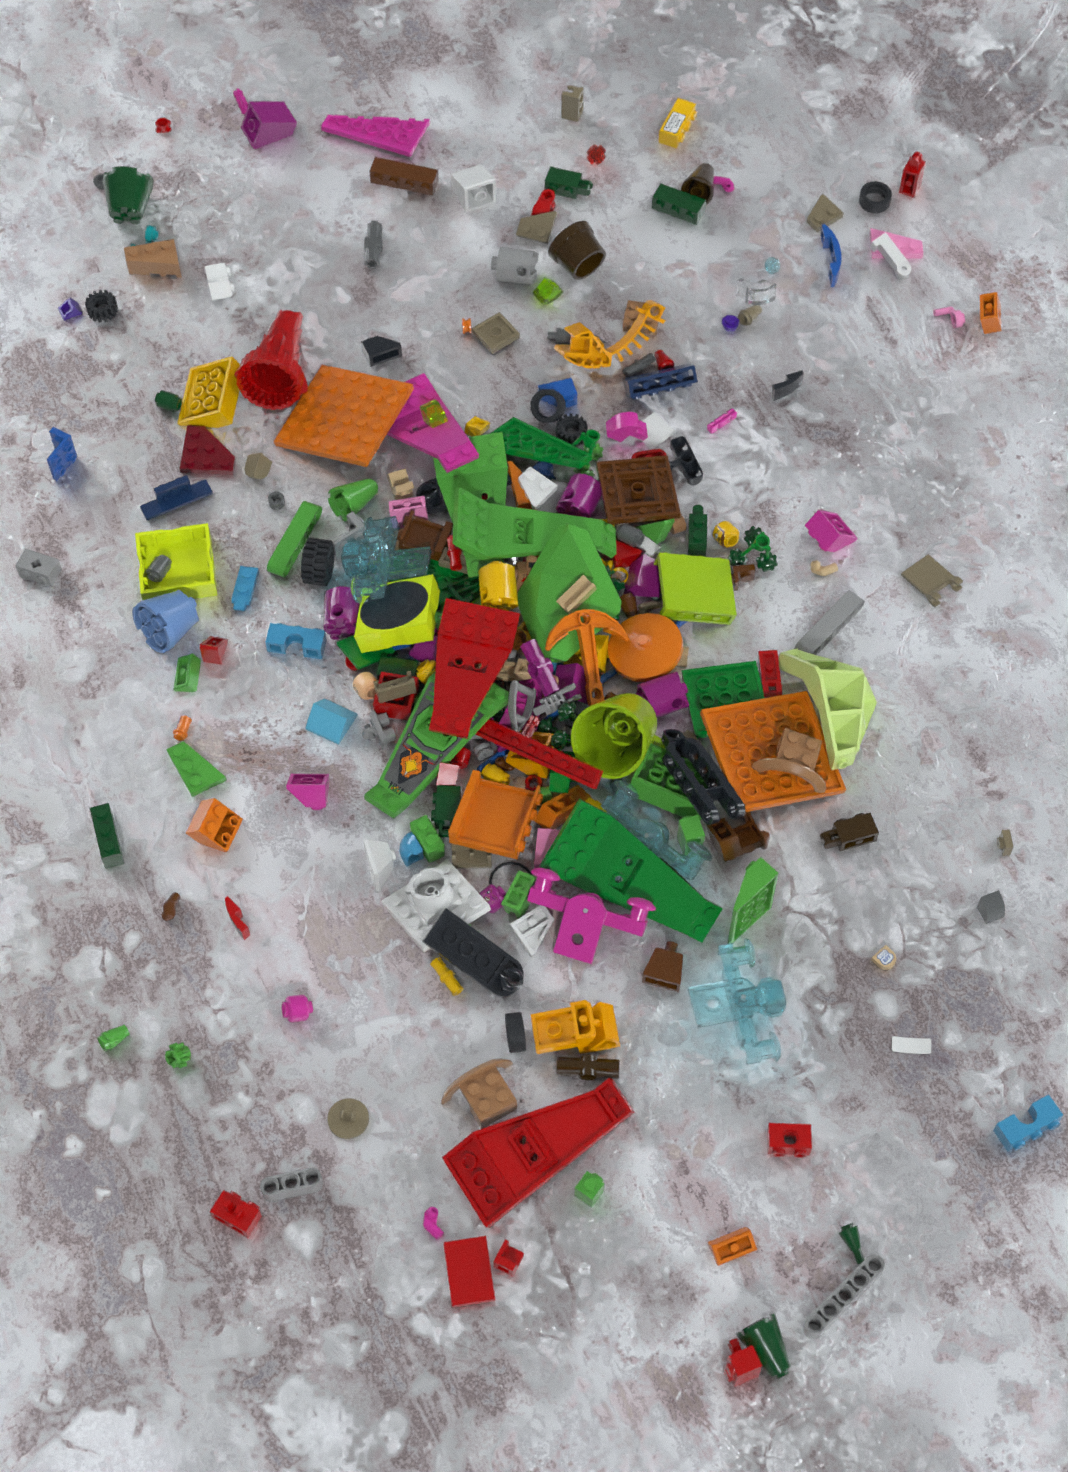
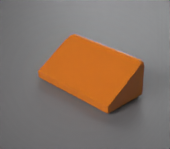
(732, 1245)

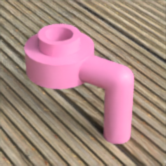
(957, 317)

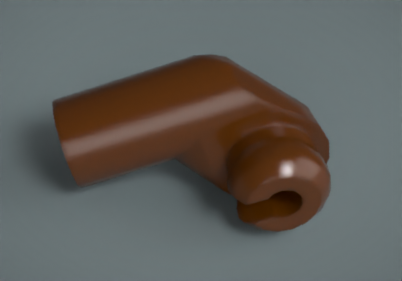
(501, 763)
(169, 907)

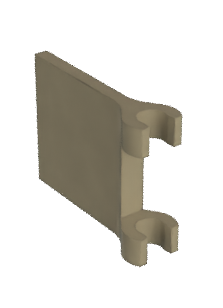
(930, 578)

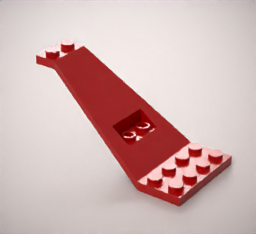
(474, 636)
(500, 1170)

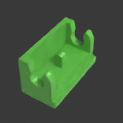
(518, 893)

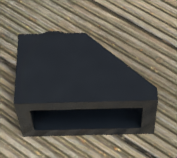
(380, 350)

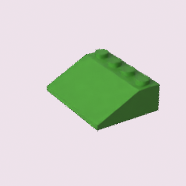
(658, 786)
(753, 897)

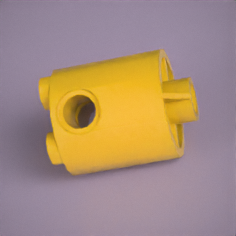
(498, 586)

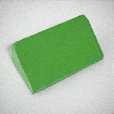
(187, 673)

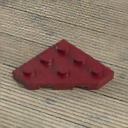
(205, 453)

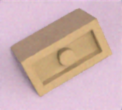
(576, 594)

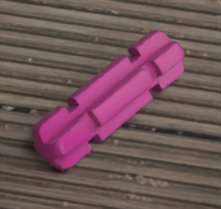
(241, 100)
(721, 420)

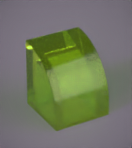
(547, 291)
(433, 413)

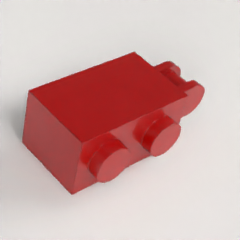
(912, 175)

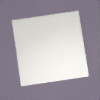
(657, 430)

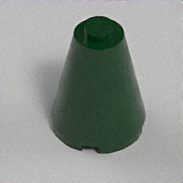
(768, 1344)

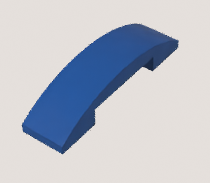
(830, 241)

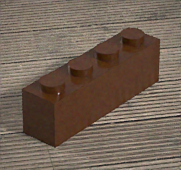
(404, 176)

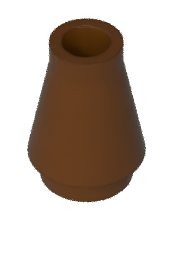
(629, 605)

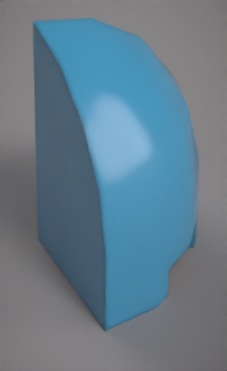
(410, 849)

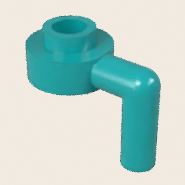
(150, 235)

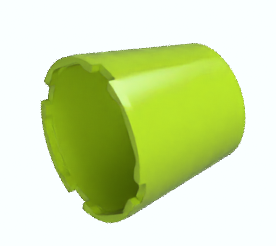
(606, 741)

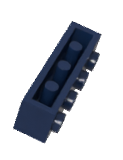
(660, 380)

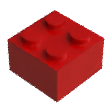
(397, 708)

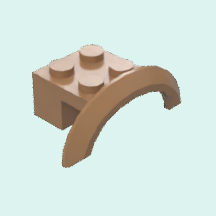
(797, 756)
(485, 1092)

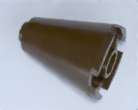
(700, 182)

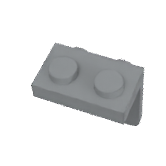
(355, 535)

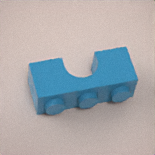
(281, 636)
(1015, 1133)

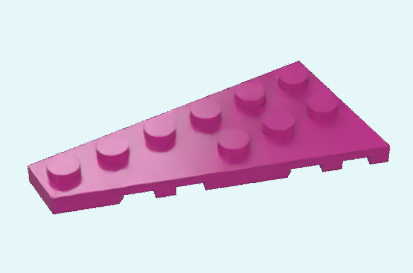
(381, 132)

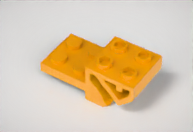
(576, 1026)

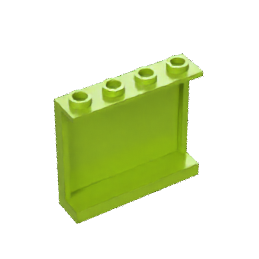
(696, 588)

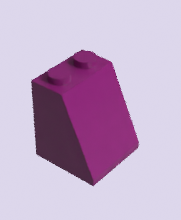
(267, 122)

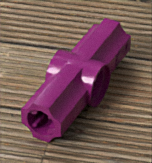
(540, 667)

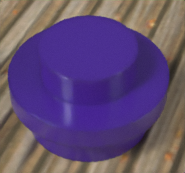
(730, 322)

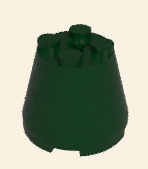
(127, 193)

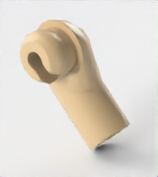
(821, 570)

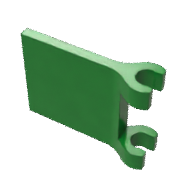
(360, 660)

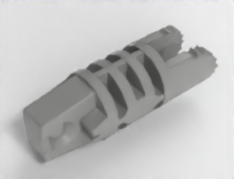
(553, 702)

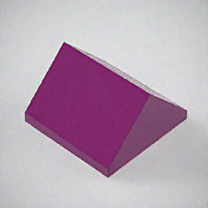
(643, 578)
(570, 674)

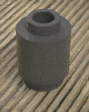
(630, 535)
(159, 568)

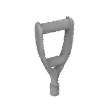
(514, 718)

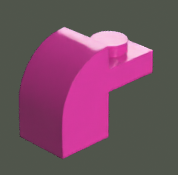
(624, 425)

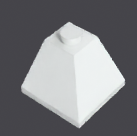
(379, 860)

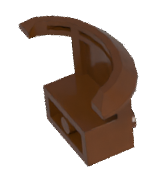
(739, 840)

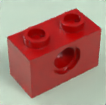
(798, 1132)

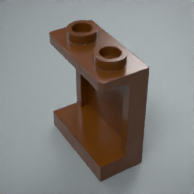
(424, 533)

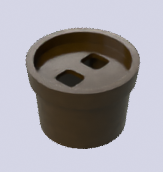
(577, 250)

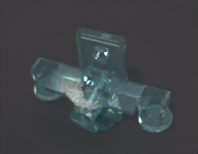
(381, 559)

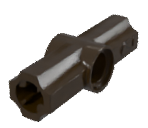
(588, 1067)

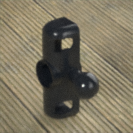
(685, 461)

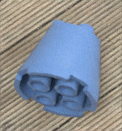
(165, 619)

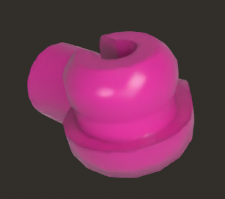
(726, 183)
(430, 1223)

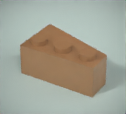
(153, 258)

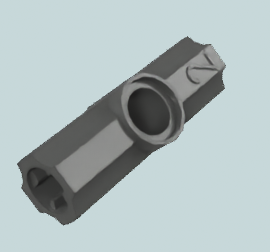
(373, 244)

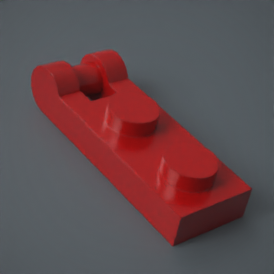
(770, 673)

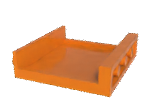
(494, 817)

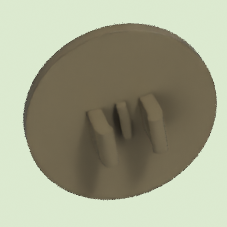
(348, 1118)

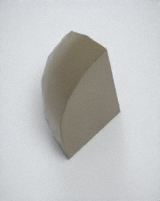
(257, 466)

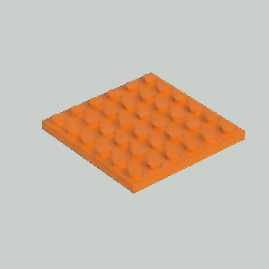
(344, 415)
(751, 732)

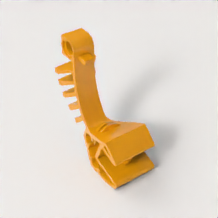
(589, 350)

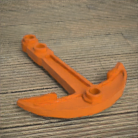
(587, 643)

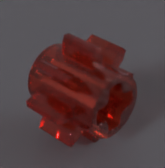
(596, 154)

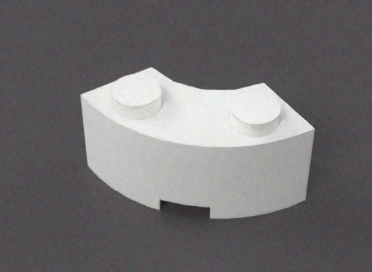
(218, 281)

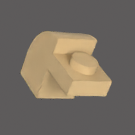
(400, 484)

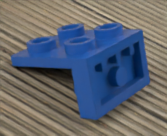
(63, 455)

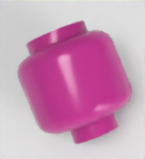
(297, 1008)

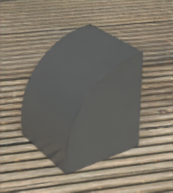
(991, 907)

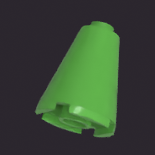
(351, 497)

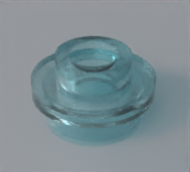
(772, 265)

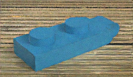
(244, 587)

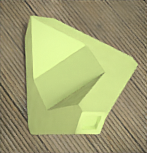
(841, 698)

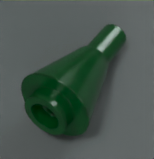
(851, 1237)

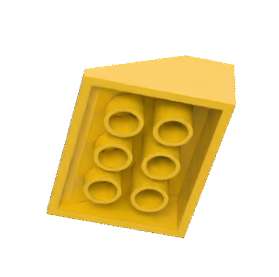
(210, 394)

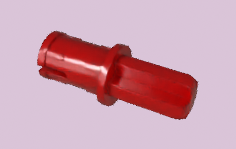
(454, 555)

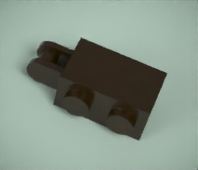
(851, 832)

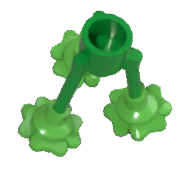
(591, 446)

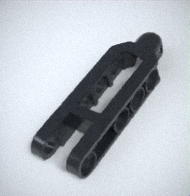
(699, 797)

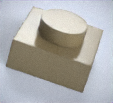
(1005, 842)

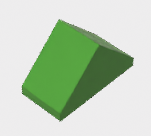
(657, 530)

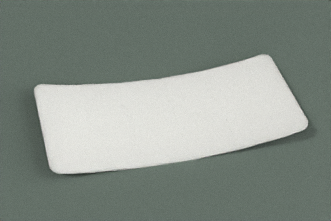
(911, 1045)

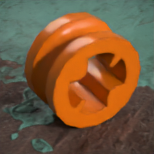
(466, 325)

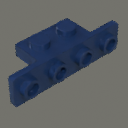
(175, 495)

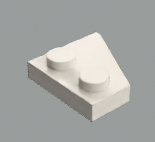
(536, 487)
(532, 928)

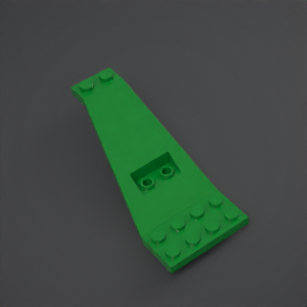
(594, 852)

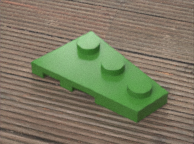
(194, 769)

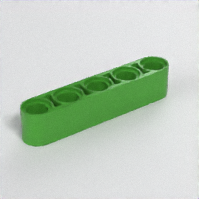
(294, 539)

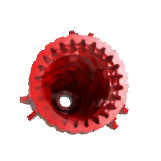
(272, 372)

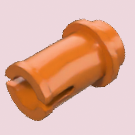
(180, 732)

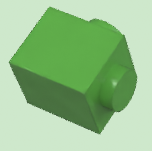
(589, 1188)

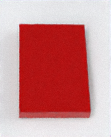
(469, 1271)

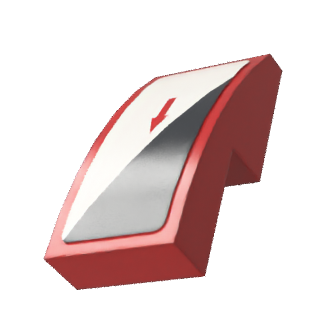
(235, 916)

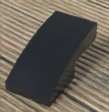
(790, 384)

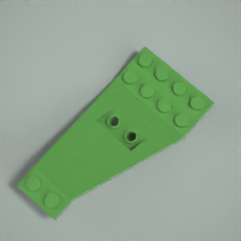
(479, 477)
(512, 532)

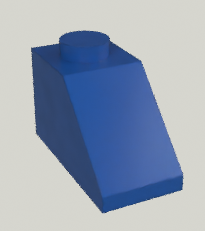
(565, 388)

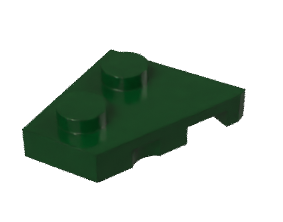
(465, 589)

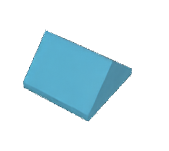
(330, 720)

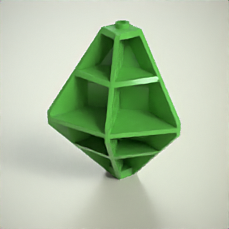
(558, 567)

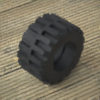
(317, 562)

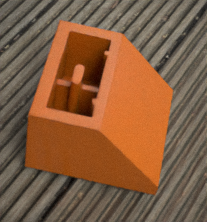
(214, 825)

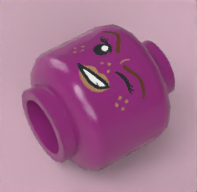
(494, 897)

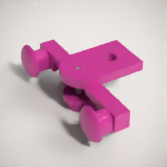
(585, 916)

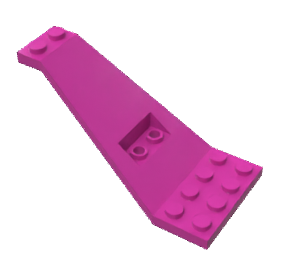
(443, 442)

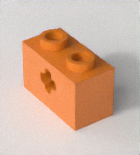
(990, 312)

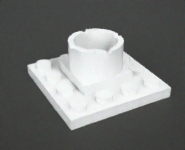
(426, 897)

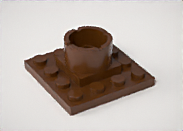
(638, 490)

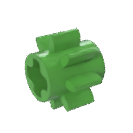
(178, 1055)

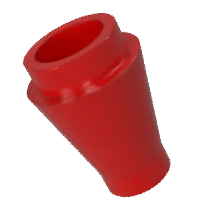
(663, 360)

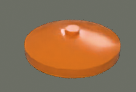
(652, 648)

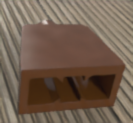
(664, 968)

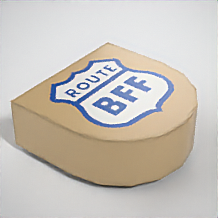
(885, 958)

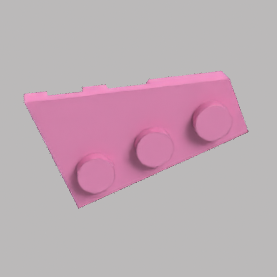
(909, 247)

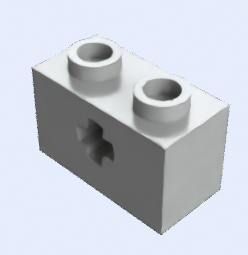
(38, 567)

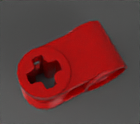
(544, 203)

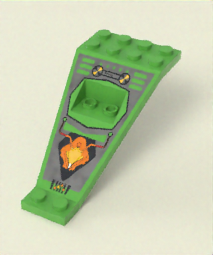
(420, 751)

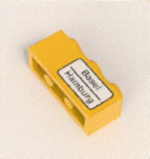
(677, 123)

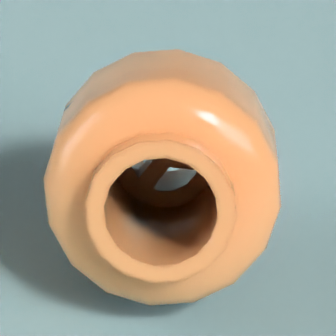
(364, 685)

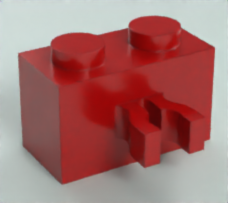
(236, 1213)
(741, 1364)

